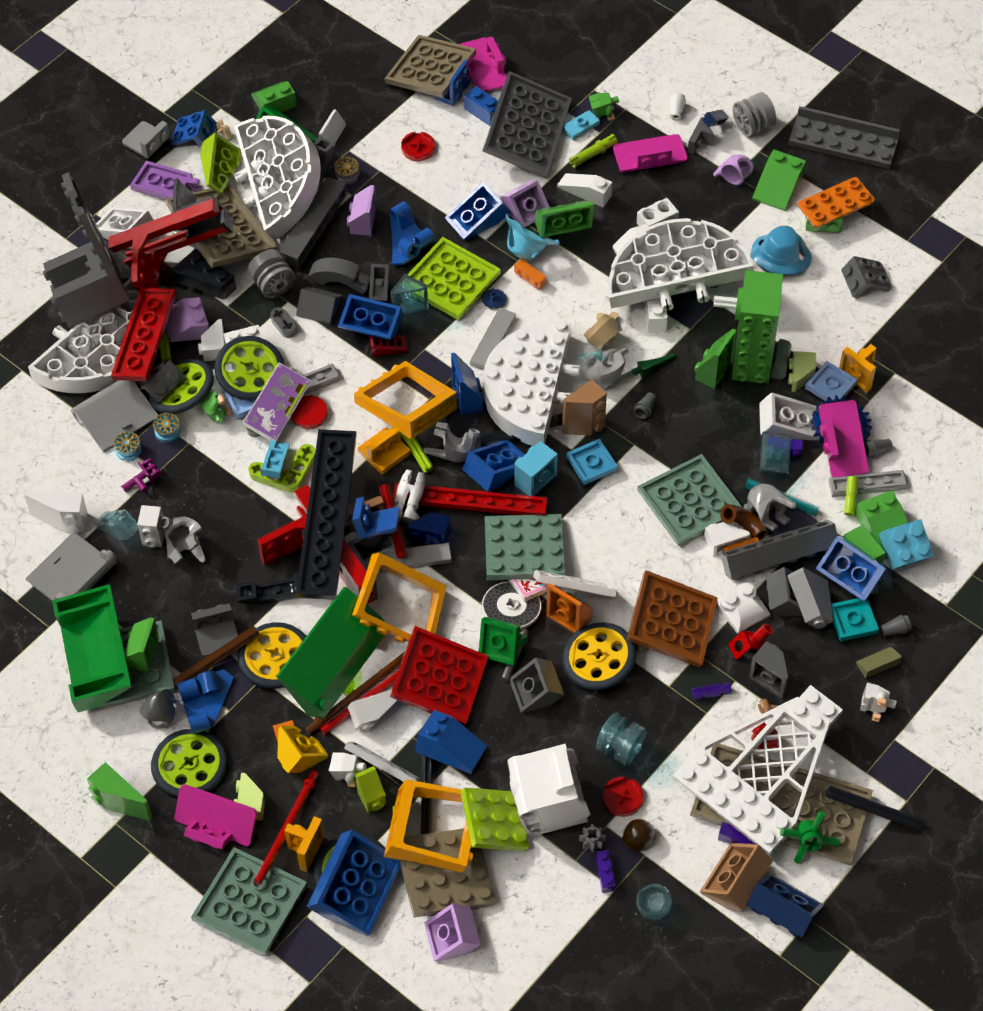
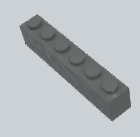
(313, 223)
(778, 550)

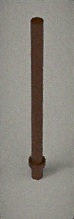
(318, 722)

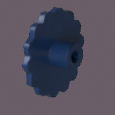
(494, 298)

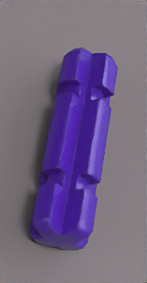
(712, 690)

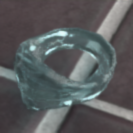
(596, 354)

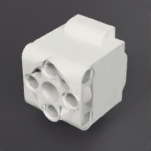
(547, 790)

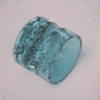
(623, 740)

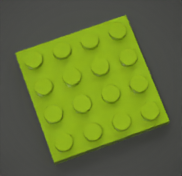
(454, 277)

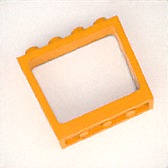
(419, 419)
(408, 574)
(398, 849)

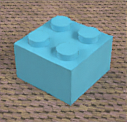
(535, 469)
(906, 544)

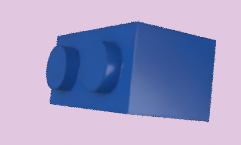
(480, 104)

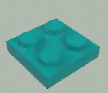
(853, 619)

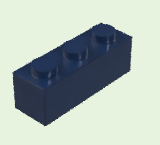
(715, 118)

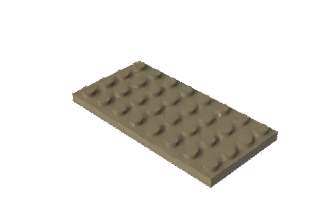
(841, 819)

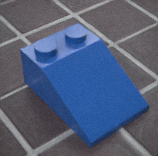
(477, 212)
(467, 386)
(492, 464)
(851, 567)
(449, 742)

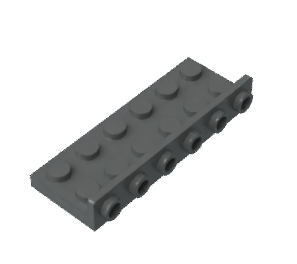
(844, 137)

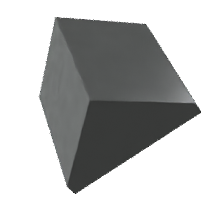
(318, 304)

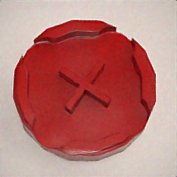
(418, 146)
(310, 412)
(622, 796)

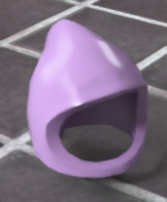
(735, 169)

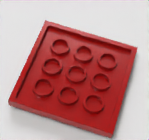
(439, 675)

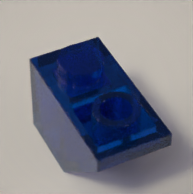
(430, 528)

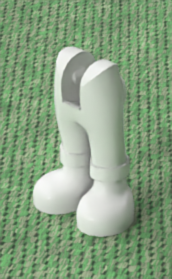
(415, 495)

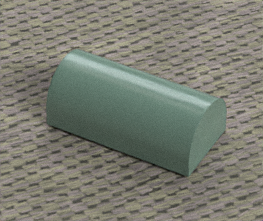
(781, 359)

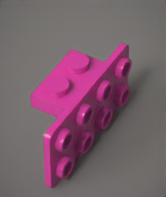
(487, 65)
(649, 153)
(843, 439)
(214, 818)

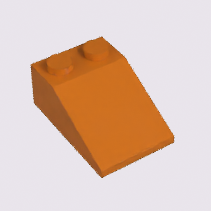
(567, 610)

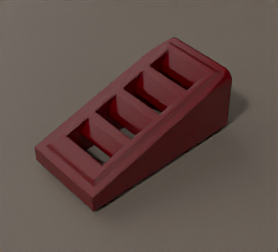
(377, 350)

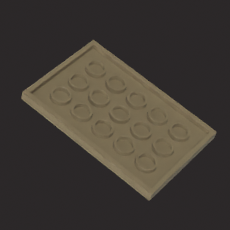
(247, 236)

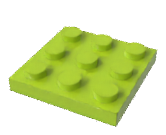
(493, 820)

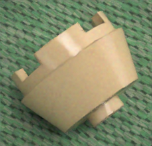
(602, 332)

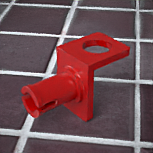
(750, 640)

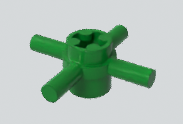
(809, 836)

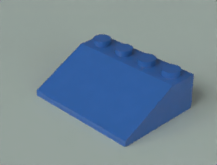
(354, 883)

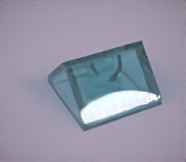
(410, 295)
(774, 452)

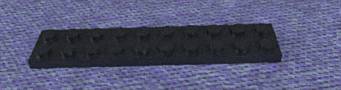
(326, 515)

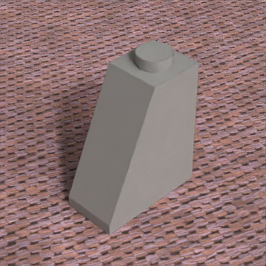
(812, 597)

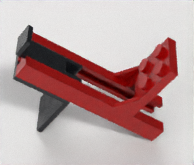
(197, 219)
(352, 568)

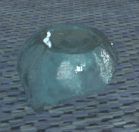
(654, 902)

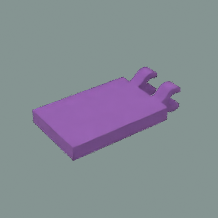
(159, 180)

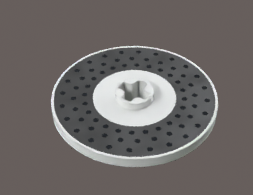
(497, 601)

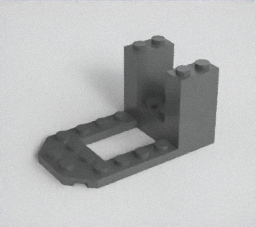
(86, 278)

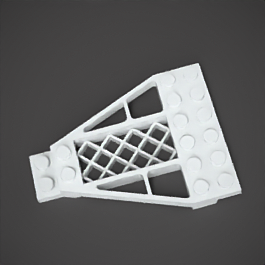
(738, 801)

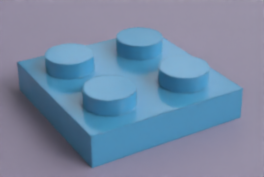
(591, 461)

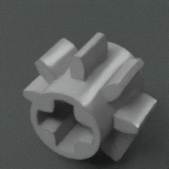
(592, 832)

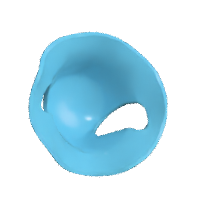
(524, 242)

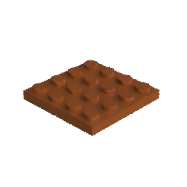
(672, 618)

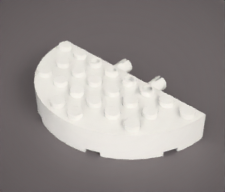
(281, 171)
(675, 260)
(87, 353)
(525, 378)

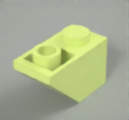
(803, 368)
(250, 795)

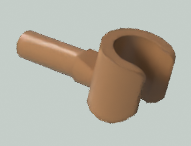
(765, 706)

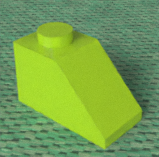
(370, 789)

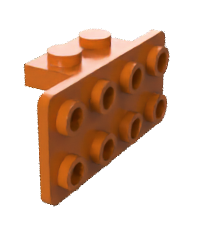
(835, 202)

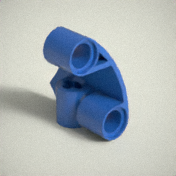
(406, 235)
(204, 698)

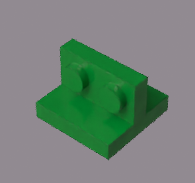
(501, 640)

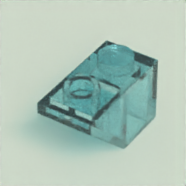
(118, 524)

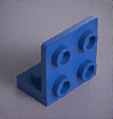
(458, 84)
(194, 127)
(374, 523)

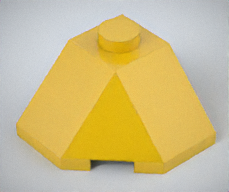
(297, 751)

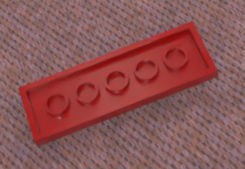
(143, 334)

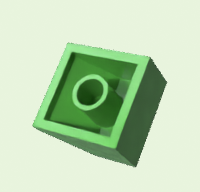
(278, 96)
(141, 645)

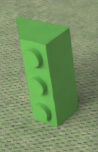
(564, 218)

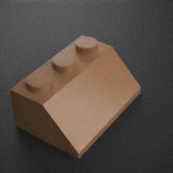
(585, 410)
(736, 875)

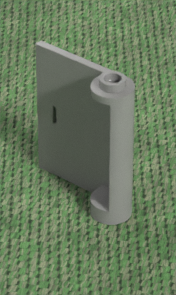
(114, 411)
(71, 568)

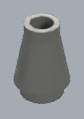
(644, 406)
(875, 447)
(898, 625)

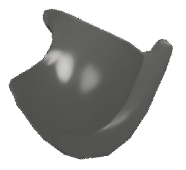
(159, 708)

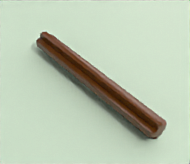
(217, 656)

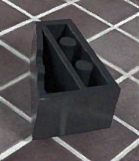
(199, 275)

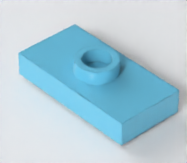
(581, 124)

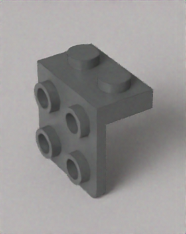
(864, 273)
(162, 380)
(214, 628)

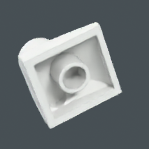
(742, 607)

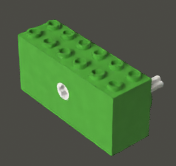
(758, 317)

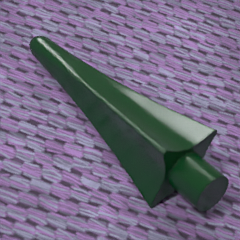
(647, 366)

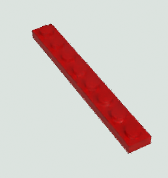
(480, 501)

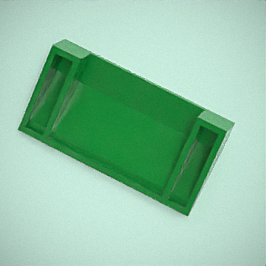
(92, 647)
(330, 656)

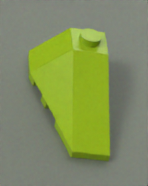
(219, 161)

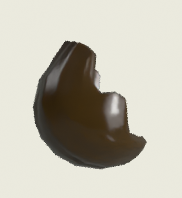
(639, 835)

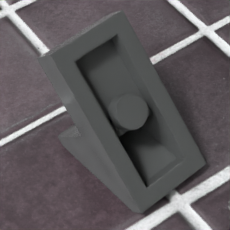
(700, 135)
(379, 282)

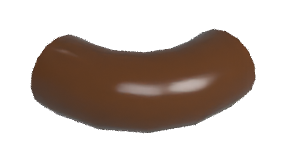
(744, 519)

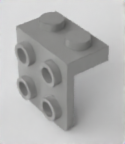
(146, 138)

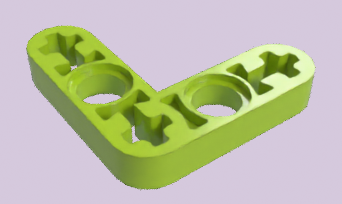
(287, 476)

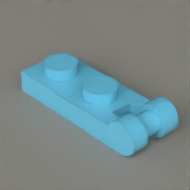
(275, 459)

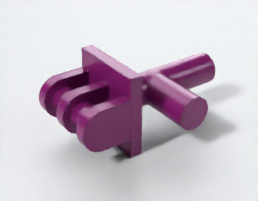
(149, 470)

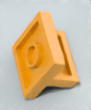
(860, 366)
(384, 449)
(305, 841)

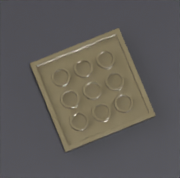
(429, 65)
(435, 888)

